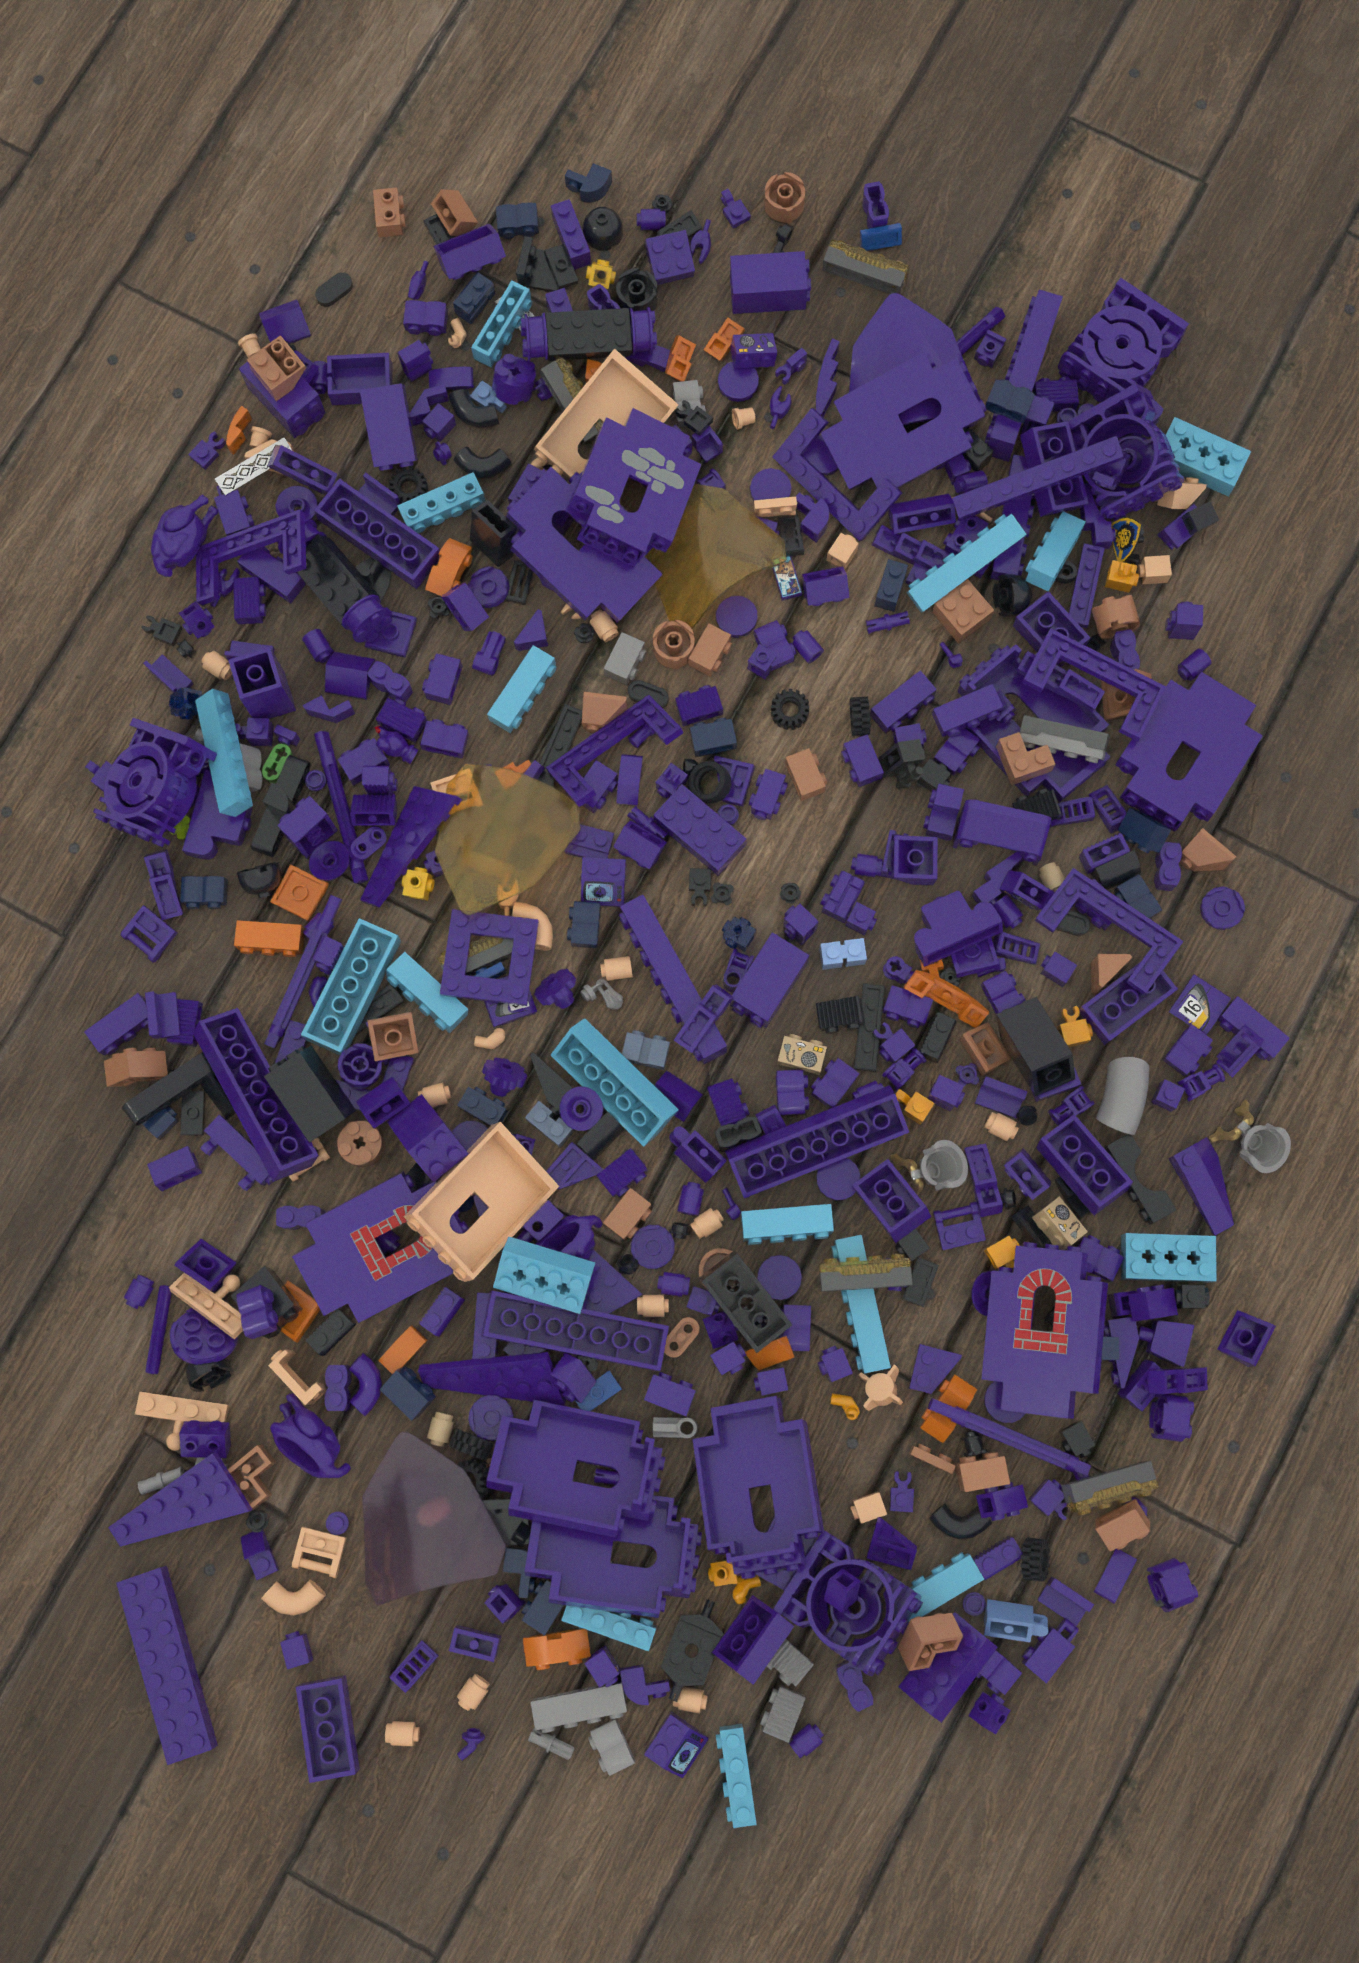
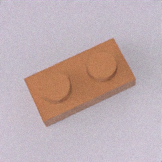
(941, 1462)

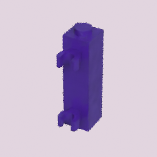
(239, 1148)

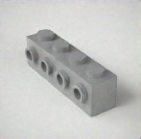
(577, 1706)

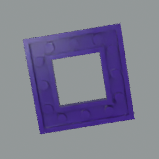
(511, 991)

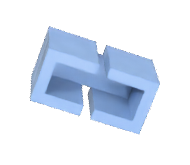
(834, 953)

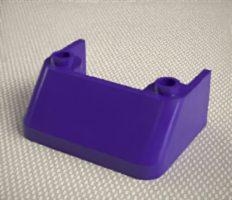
(1002, 828)

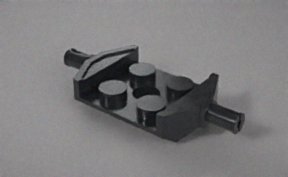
(705, 1636)

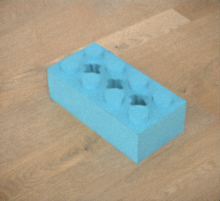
(1206, 456)
(787, 1223)
(1158, 1268)
(544, 1275)

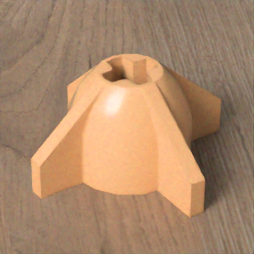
(881, 1389)

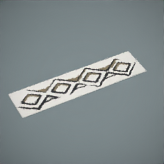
(248, 469)

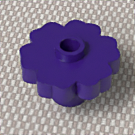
(556, 989)
(503, 1075)

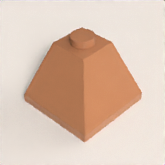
(1117, 702)
(601, 709)
(1206, 854)

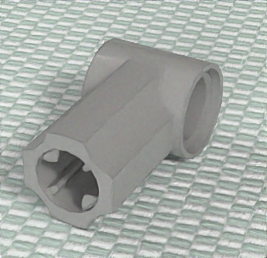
(671, 1427)

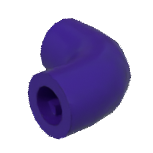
(369, 1382)

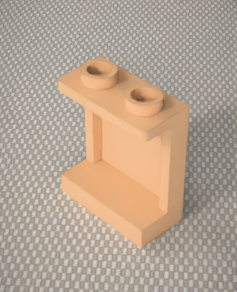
(280, 1366)

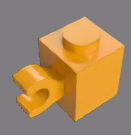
(1121, 576)
(1074, 1031)
(916, 1107)
(1002, 1253)

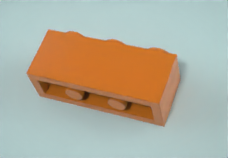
(269, 938)

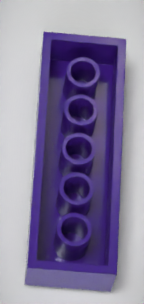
(377, 533)

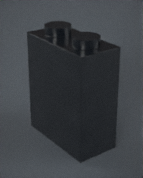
(492, 533)
(284, 1302)

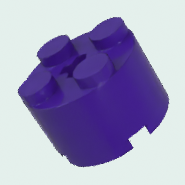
(513, 379)
(1171, 1417)
(1171, 1584)

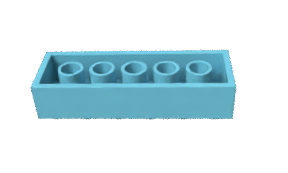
(351, 987)
(616, 1081)

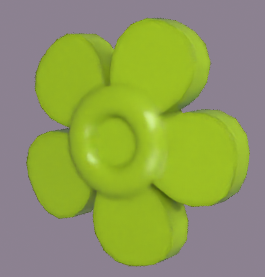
(182, 828)

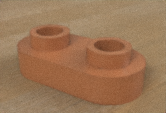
(681, 1337)

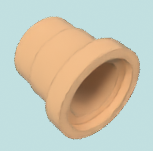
(249, 344)
(742, 417)
(259, 436)

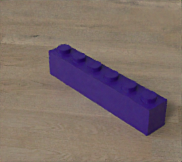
(1009, 560)

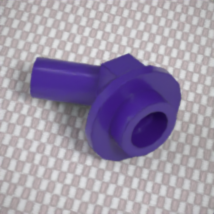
(472, 1738)

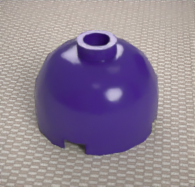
(358, 1066)

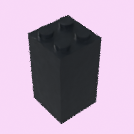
(1036, 1046)
(309, 1092)

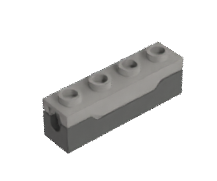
(1064, 738)

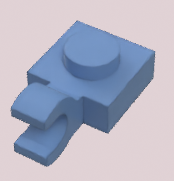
(485, 396)

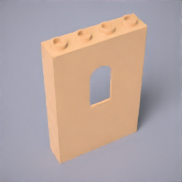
(610, 394)
(504, 1180)

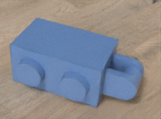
(1013, 1621)

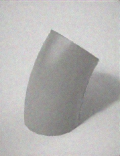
(1124, 1094)

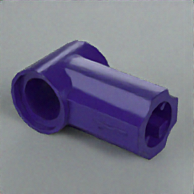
(488, 658)

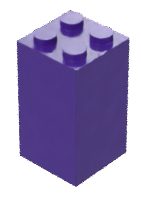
(769, 282)
(294, 410)
(389, 426)
(262, 684)
(768, 981)
(427, 1138)

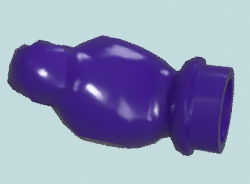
(395, 744)

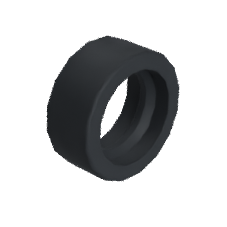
(697, 775)

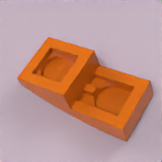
(720, 342)
(679, 358)
(235, 434)
(403, 1349)

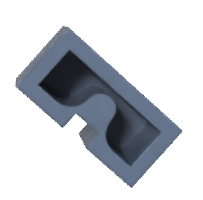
(645, 1050)
(542, 1120)

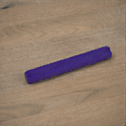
(158, 1330)

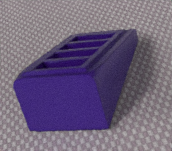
(1087, 801)
(1111, 821)
(1005, 953)
(401, 1668)

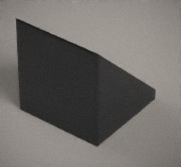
(1134, 560)
(1096, 642)
(521, 1534)

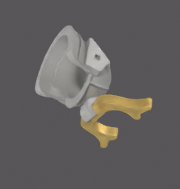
(1262, 1146)
(941, 1166)

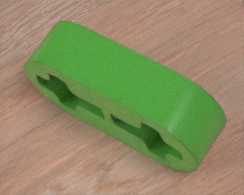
(272, 761)

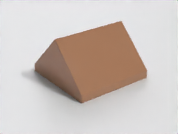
(1104, 968)
(392, 1036)
(984, 1048)

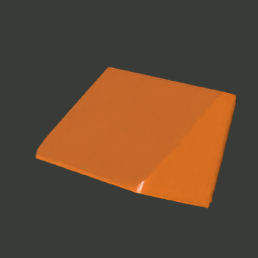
(772, 1354)

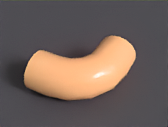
(545, 931)
(294, 1602)

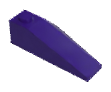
(1203, 1179)

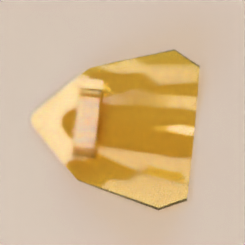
(711, 553)
(501, 834)

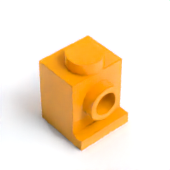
(717, 1575)

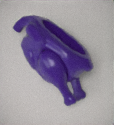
(180, 535)
(572, 1236)
(307, 1441)

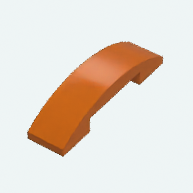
(947, 995)

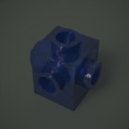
(183, 703)
(740, 940)

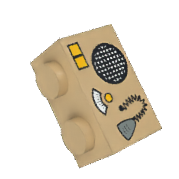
(802, 1054)
(1059, 1224)

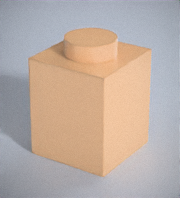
(842, 550)
(1155, 569)
(868, 1507)

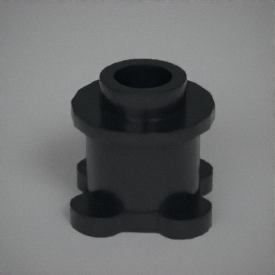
(973, 1444)

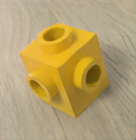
(600, 265)
(417, 890)

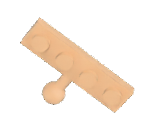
(211, 1304)
(179, 1411)

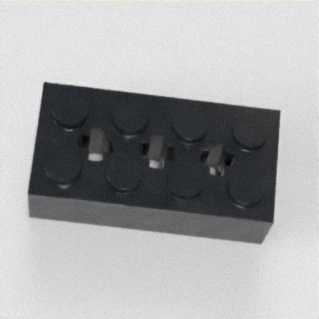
(743, 1315)

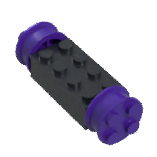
(588, 334)
(341, 586)

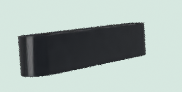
(291, 781)
(167, 1090)

